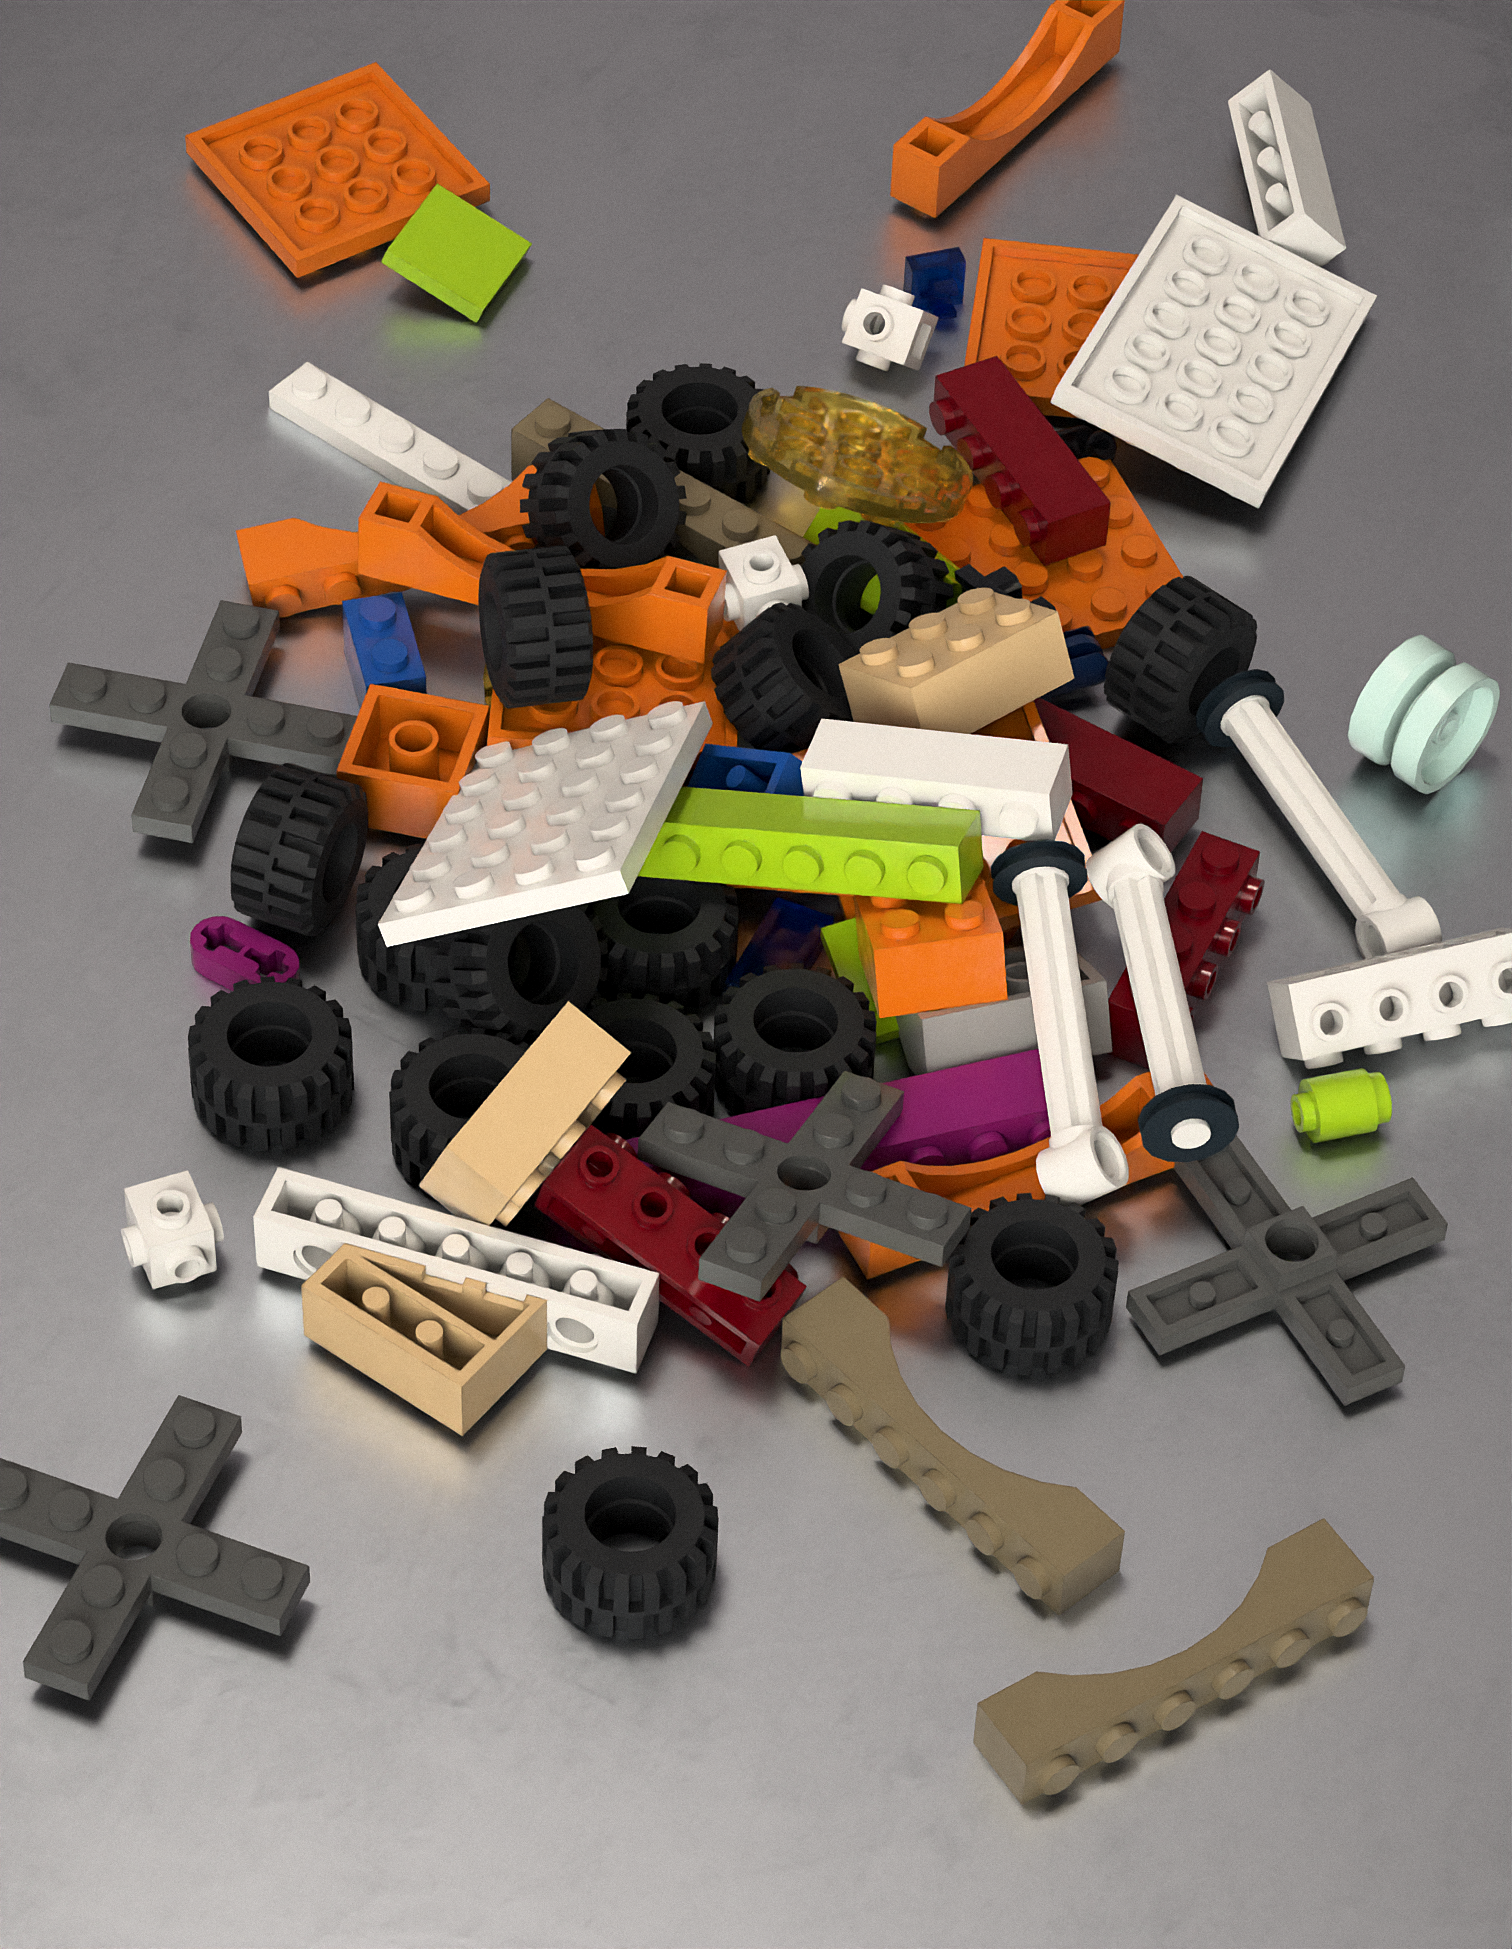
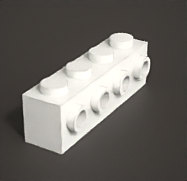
(1286, 170)
(1013, 782)
(1394, 997)

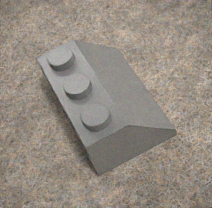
(996, 1028)

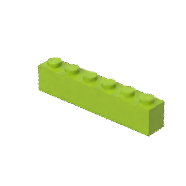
(819, 845)

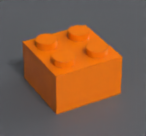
(411, 755)
(931, 952)

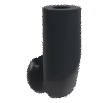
(1087, 442)

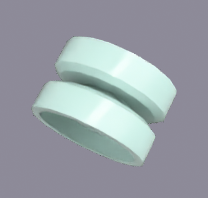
(1423, 714)

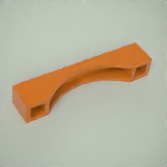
(949, 154)
(428, 547)
(310, 567)
(1011, 1173)

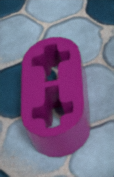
(248, 955)

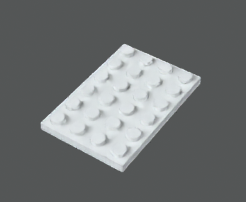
(1214, 351)
(548, 823)

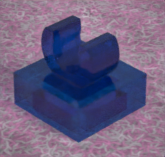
(936, 281)

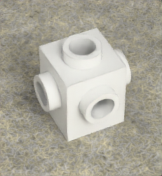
(888, 328)
(758, 578)
(170, 1230)

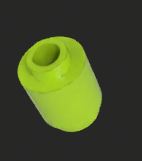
(1341, 1104)

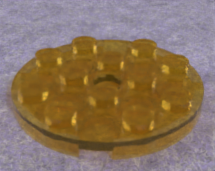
(856, 456)

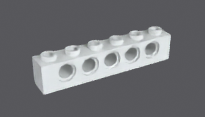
(593, 1303)

